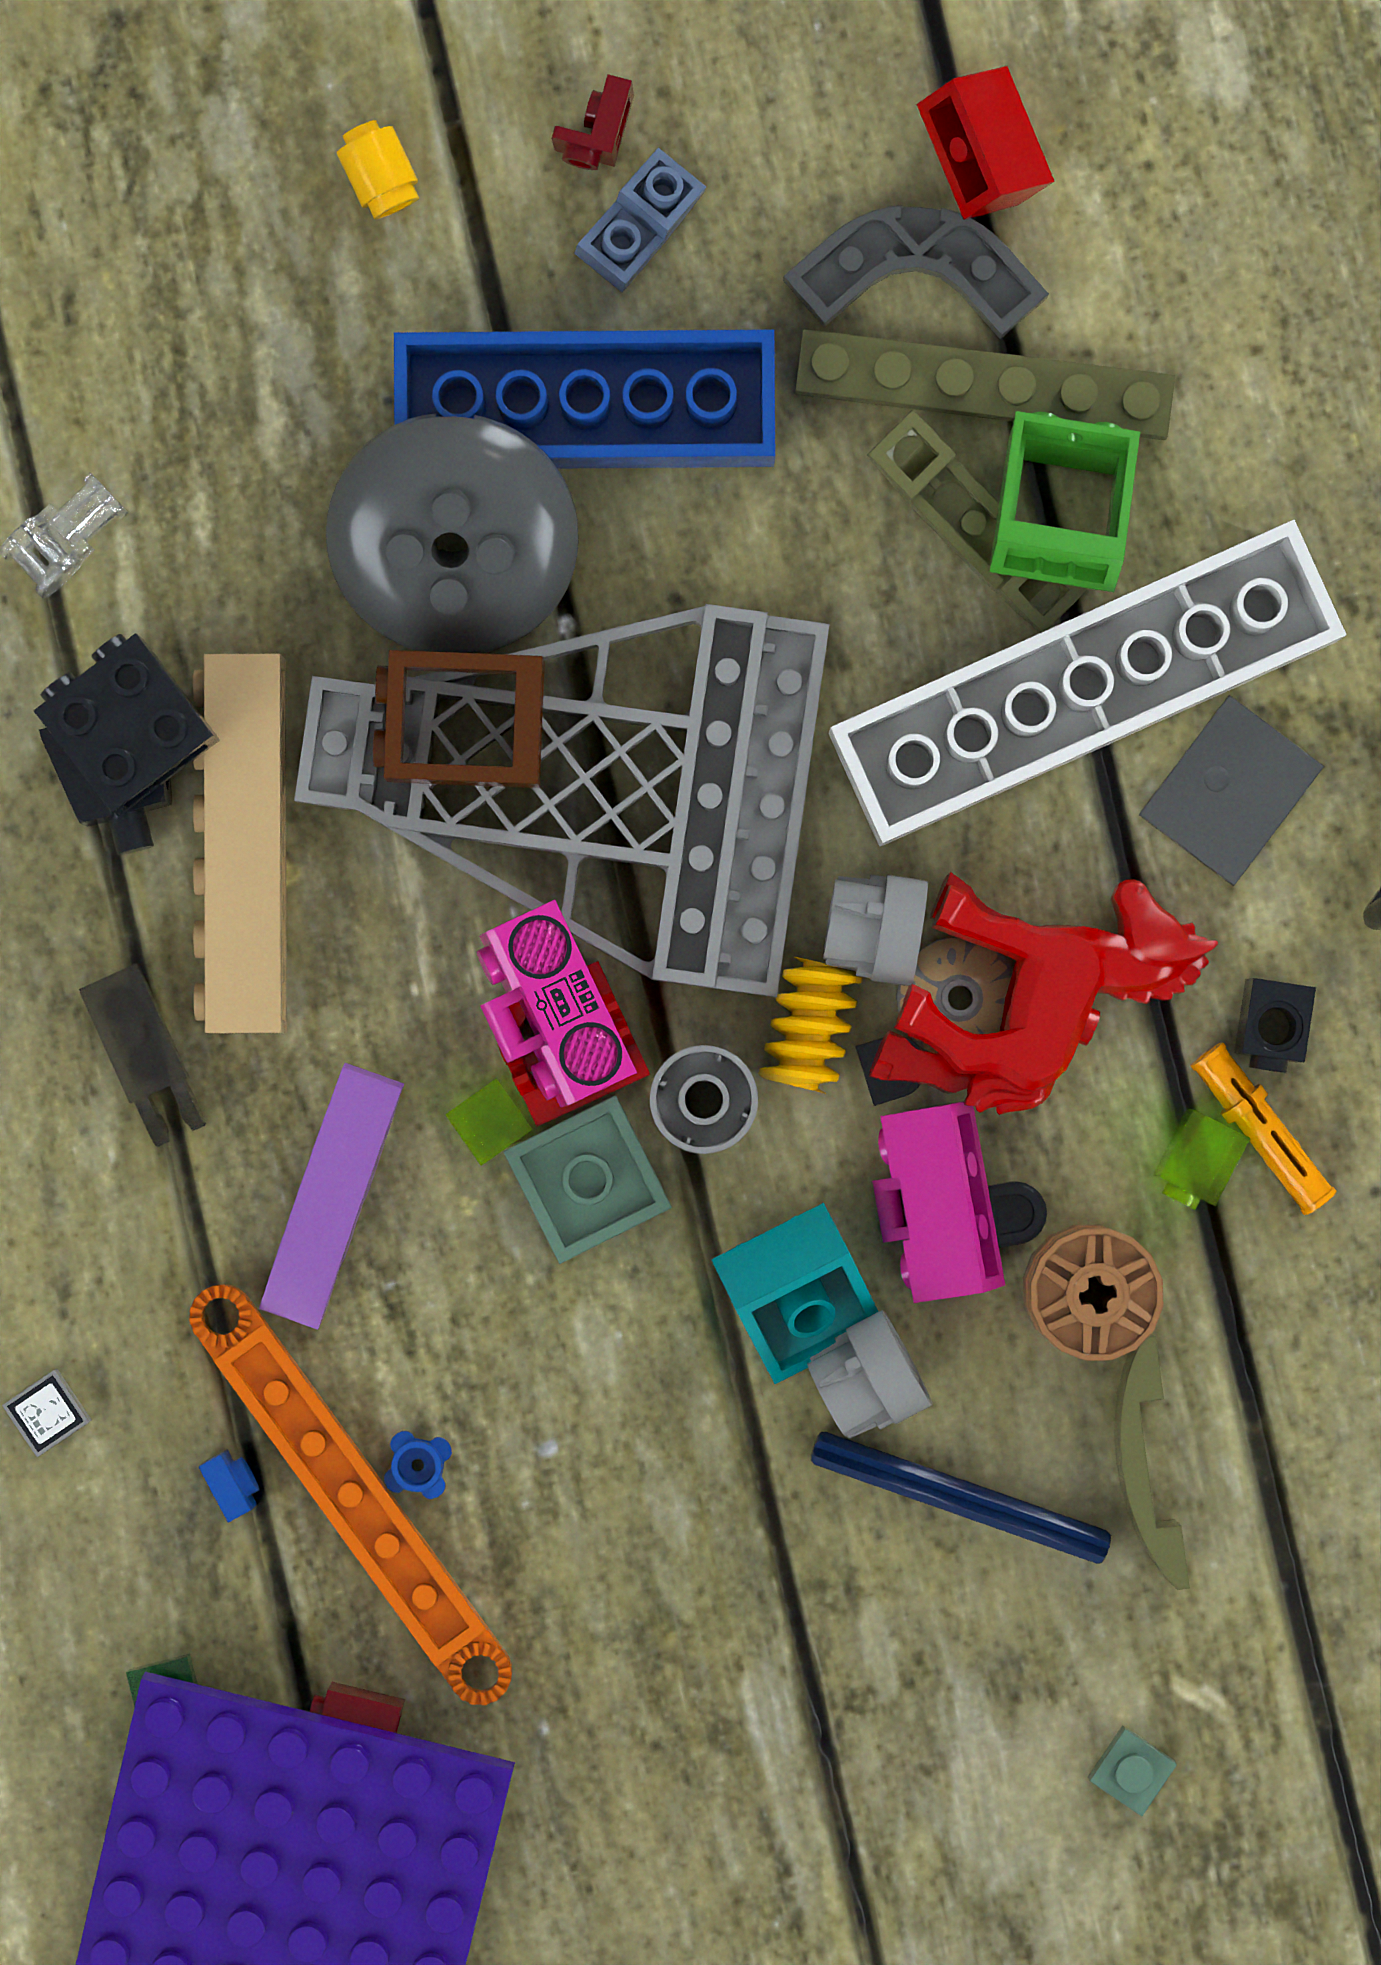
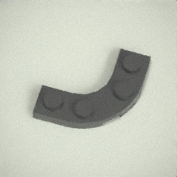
(923, 242)

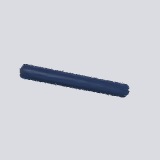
(961, 1497)

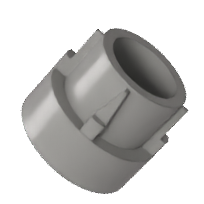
(876, 927)
(697, 1133)
(869, 1377)

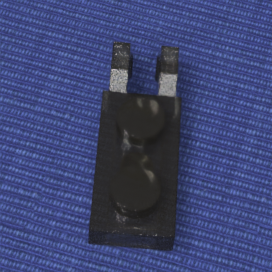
(140, 1048)

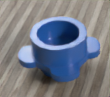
(403, 1476)

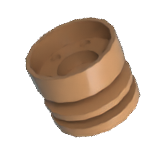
(1062, 1270)

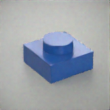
(230, 1484)

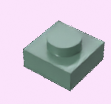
(1132, 1770)

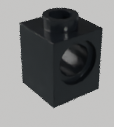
(1296, 1004)

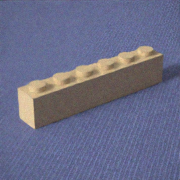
(242, 845)

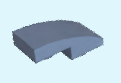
(640, 220)

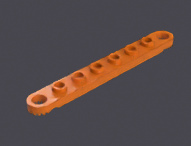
(351, 1494)

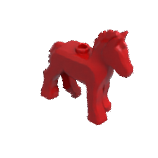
(1046, 999)

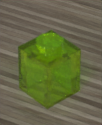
(1199, 1159)

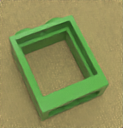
(1056, 552)

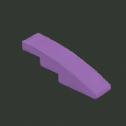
(331, 1195)

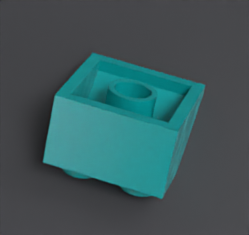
(795, 1290)

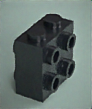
(124, 722)

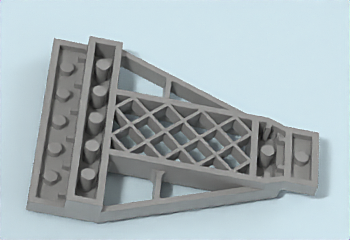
(734, 803)

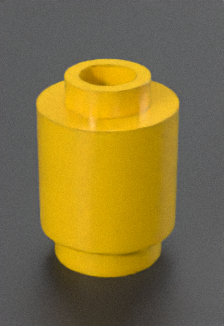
(378, 169)

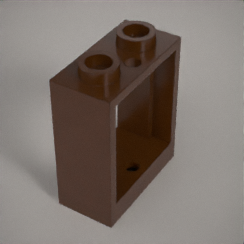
(528, 719)

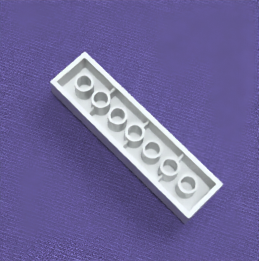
(1086, 683)

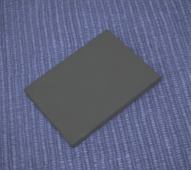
(1231, 790)

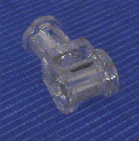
(62, 536)

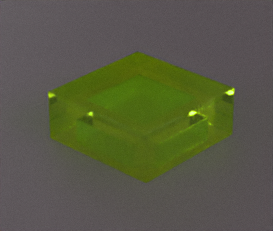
(489, 1121)

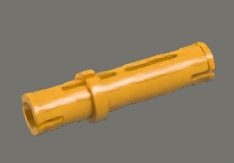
(1268, 1135)

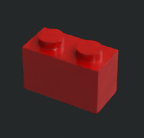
(985, 142)

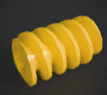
(810, 1025)

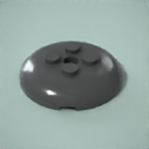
(462, 480)

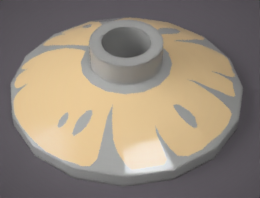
(965, 964)

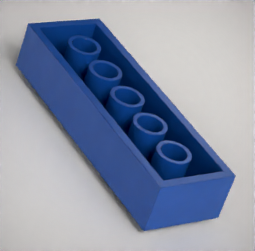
(603, 393)

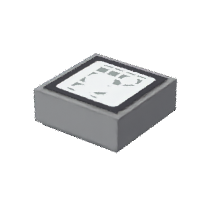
(47, 1412)

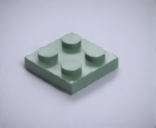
(587, 1179)

